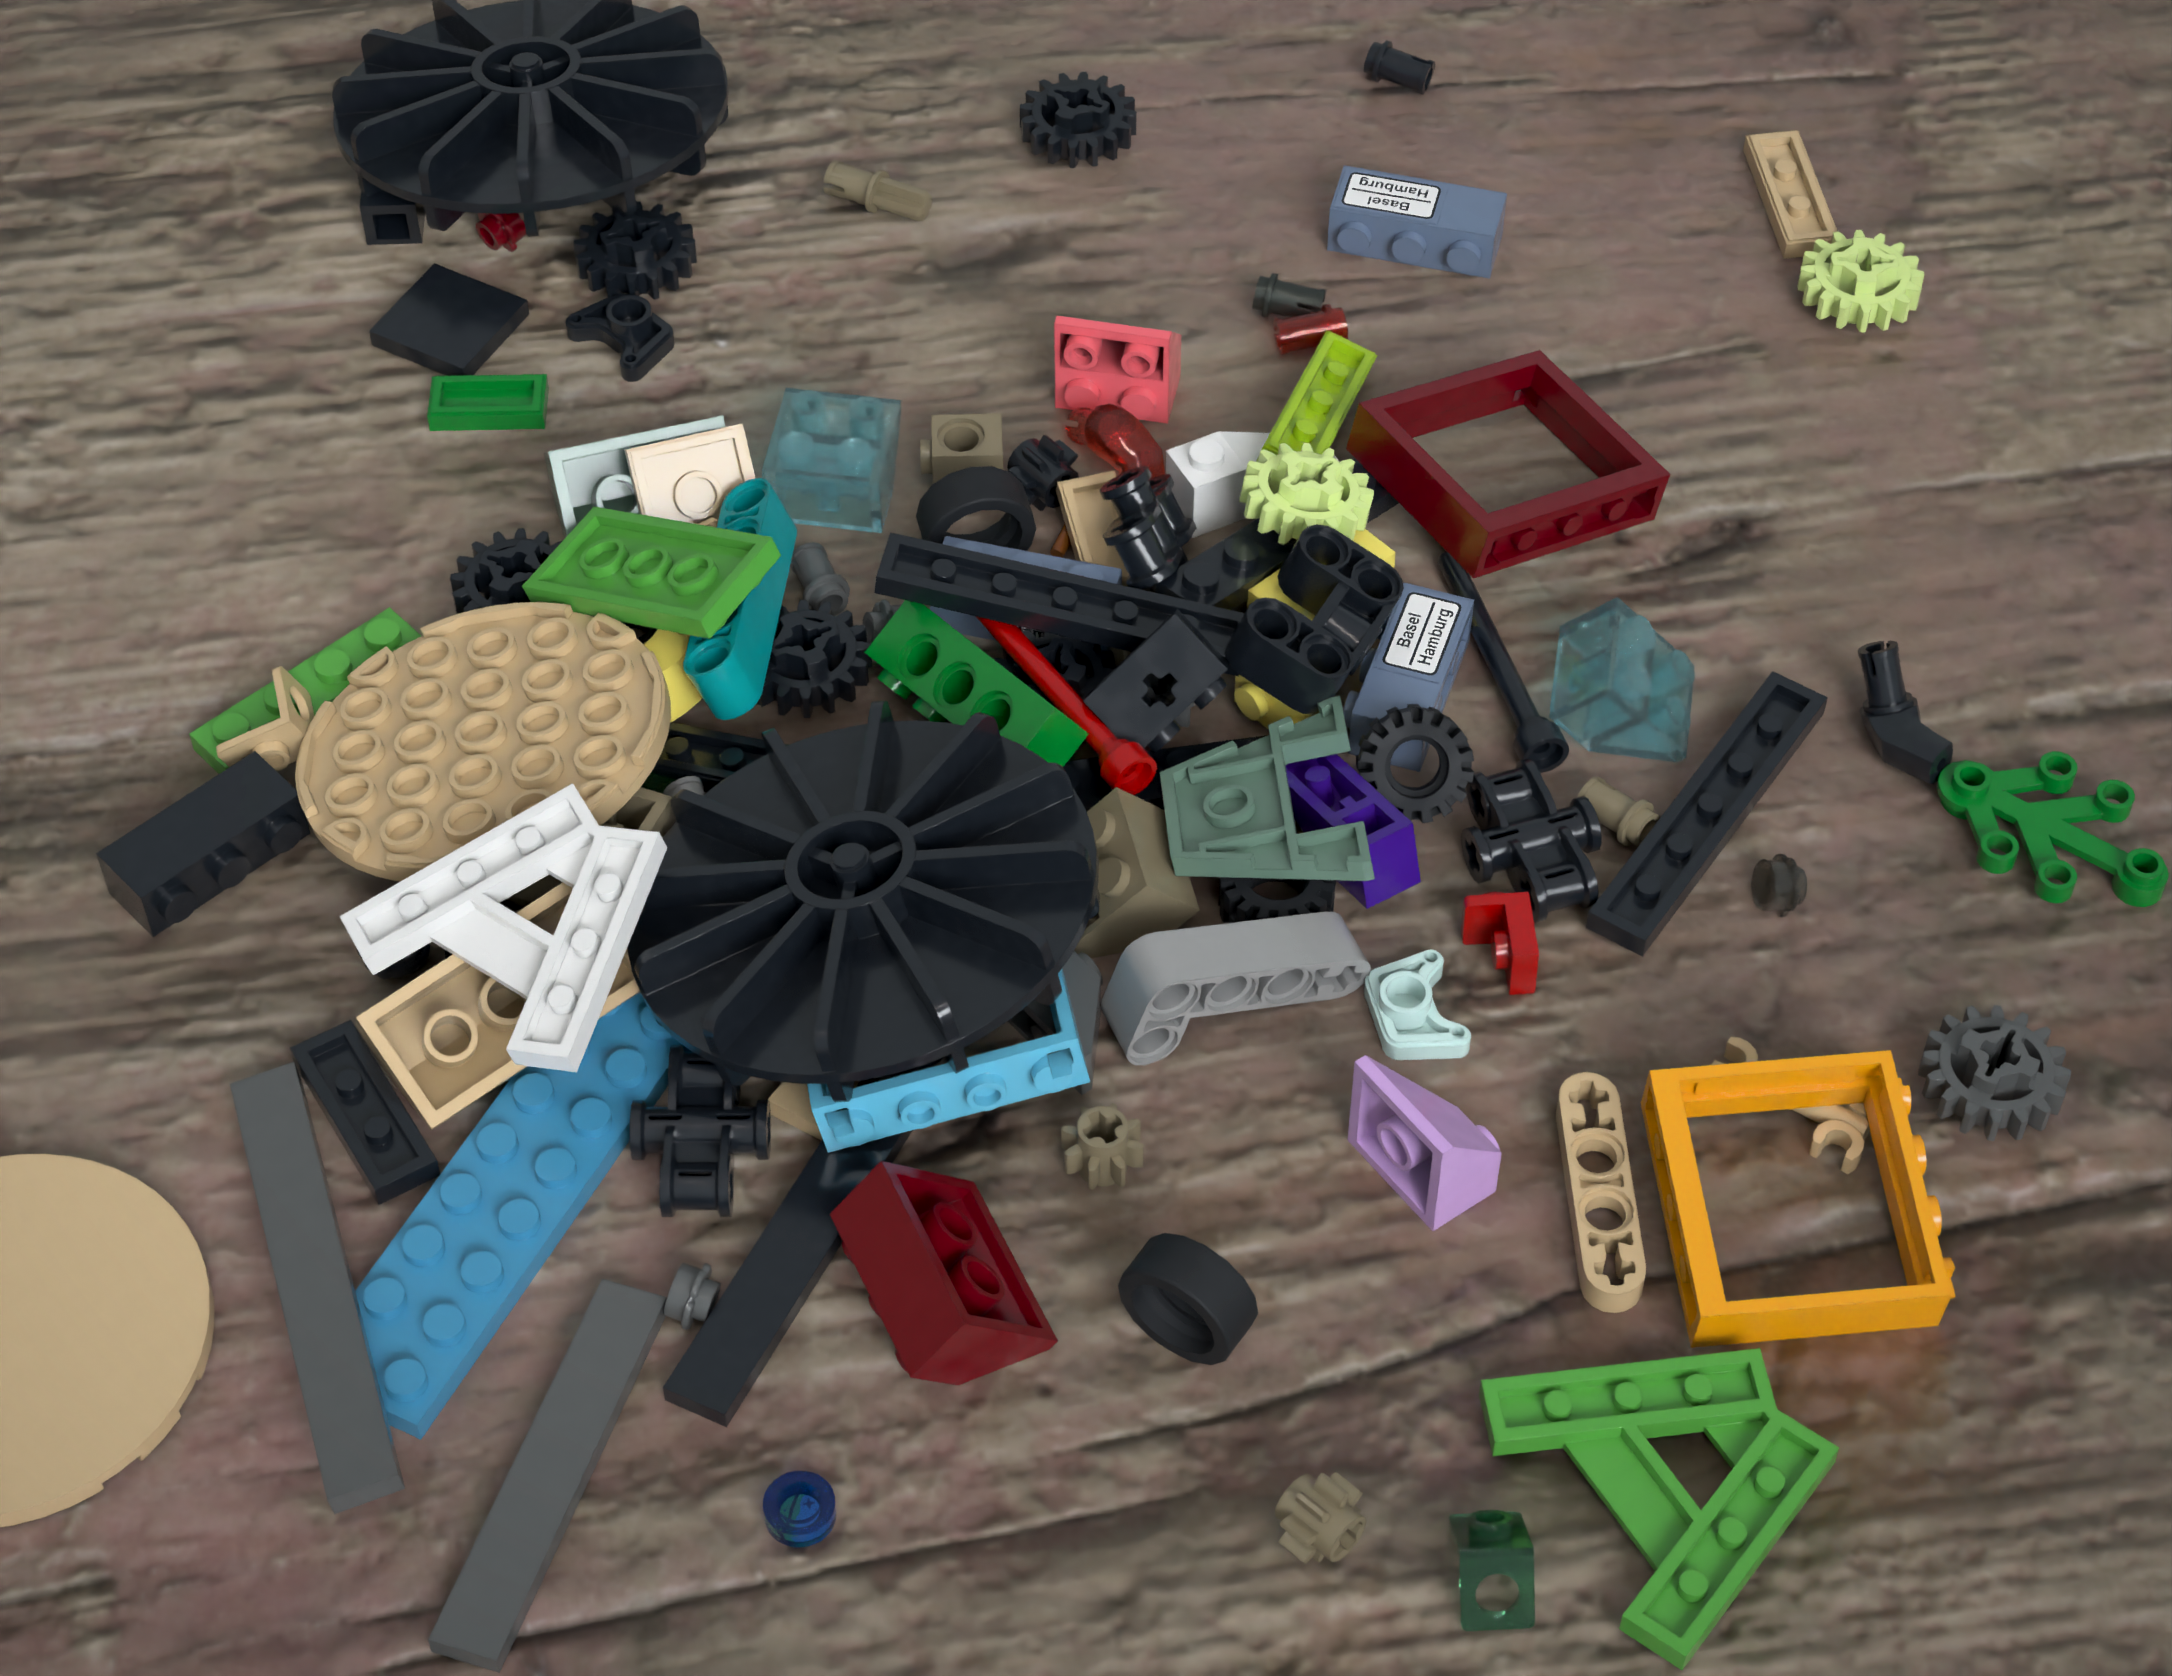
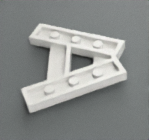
(558, 974)

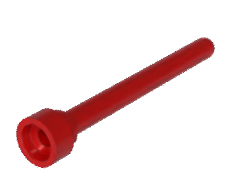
(1121, 762)

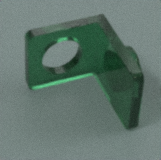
(1489, 1545)

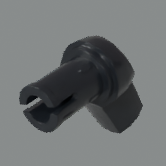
(1894, 717)

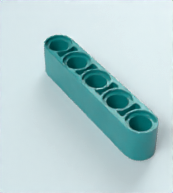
(734, 662)

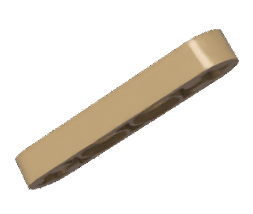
(1604, 1190)

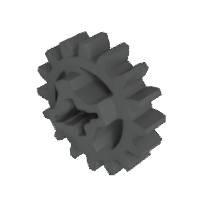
(2020, 1092)

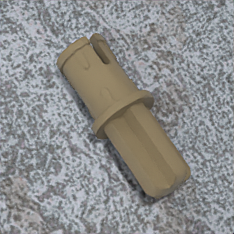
(877, 191)

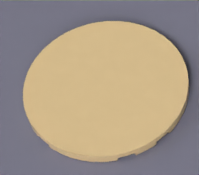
(477, 730)
(96, 1328)

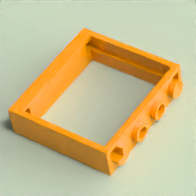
(1781, 1085)

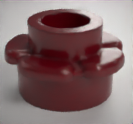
(501, 230)

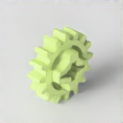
(1860, 280)
(1303, 491)

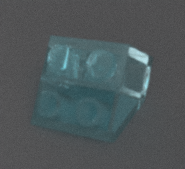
(834, 458)
(1622, 686)

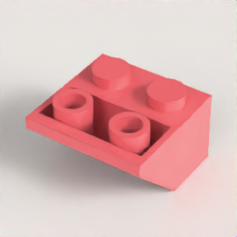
(1116, 366)

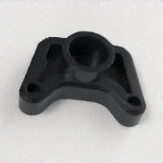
(626, 327)

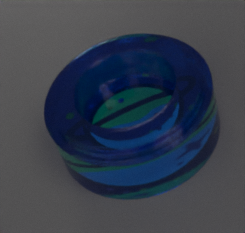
(799, 1508)

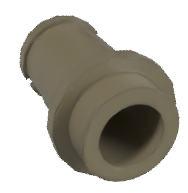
(1620, 812)

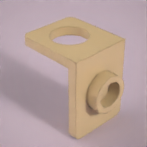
(279, 739)

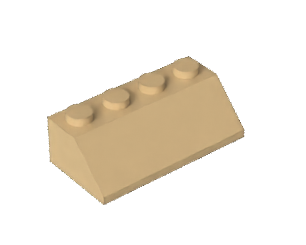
(451, 1026)

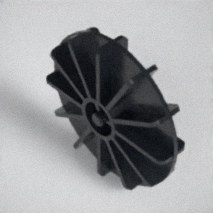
(530, 106)
(865, 901)

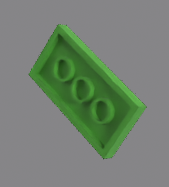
(653, 571)

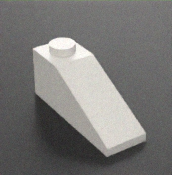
(1211, 476)

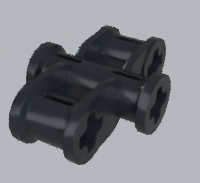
(1148, 526)
(1532, 839)
(698, 1135)

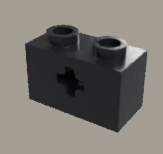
(1173, 649)

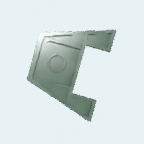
(1235, 810)

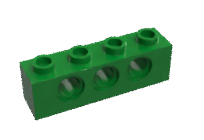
(960, 679)

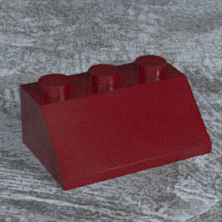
(940, 1275)

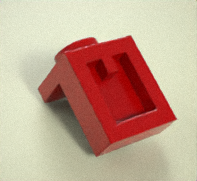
(1509, 927)

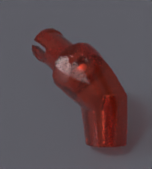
(1116, 438)

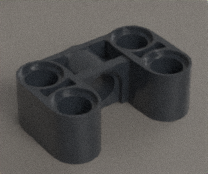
(1307, 658)

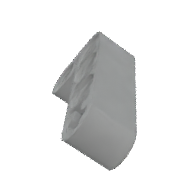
(1226, 970)

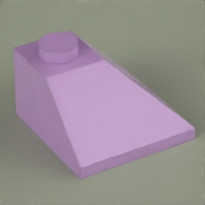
(1420, 1144)

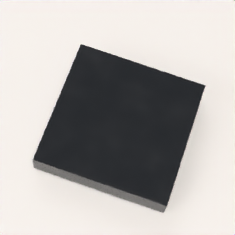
(449, 322)

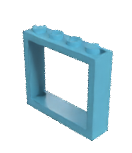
(942, 1095)

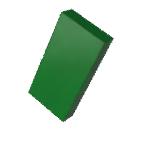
(488, 402)

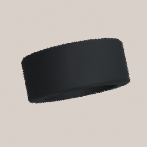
(974, 491)
(1188, 1298)

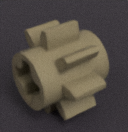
(1102, 1146)
(1320, 1517)

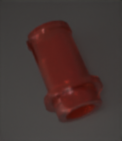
(1308, 329)

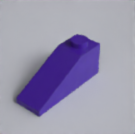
(1333, 794)

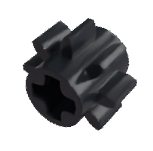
(1040, 467)

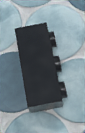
(203, 844)

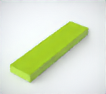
(1322, 395)

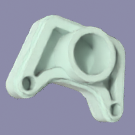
(1406, 1013)

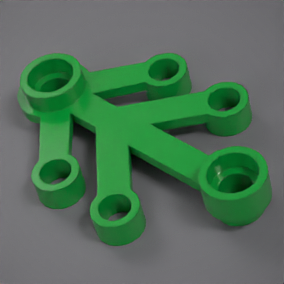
(1977, 793)

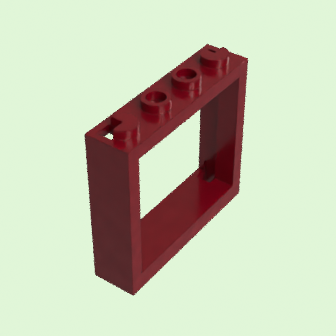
(1485, 542)

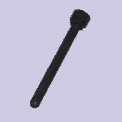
(1535, 735)

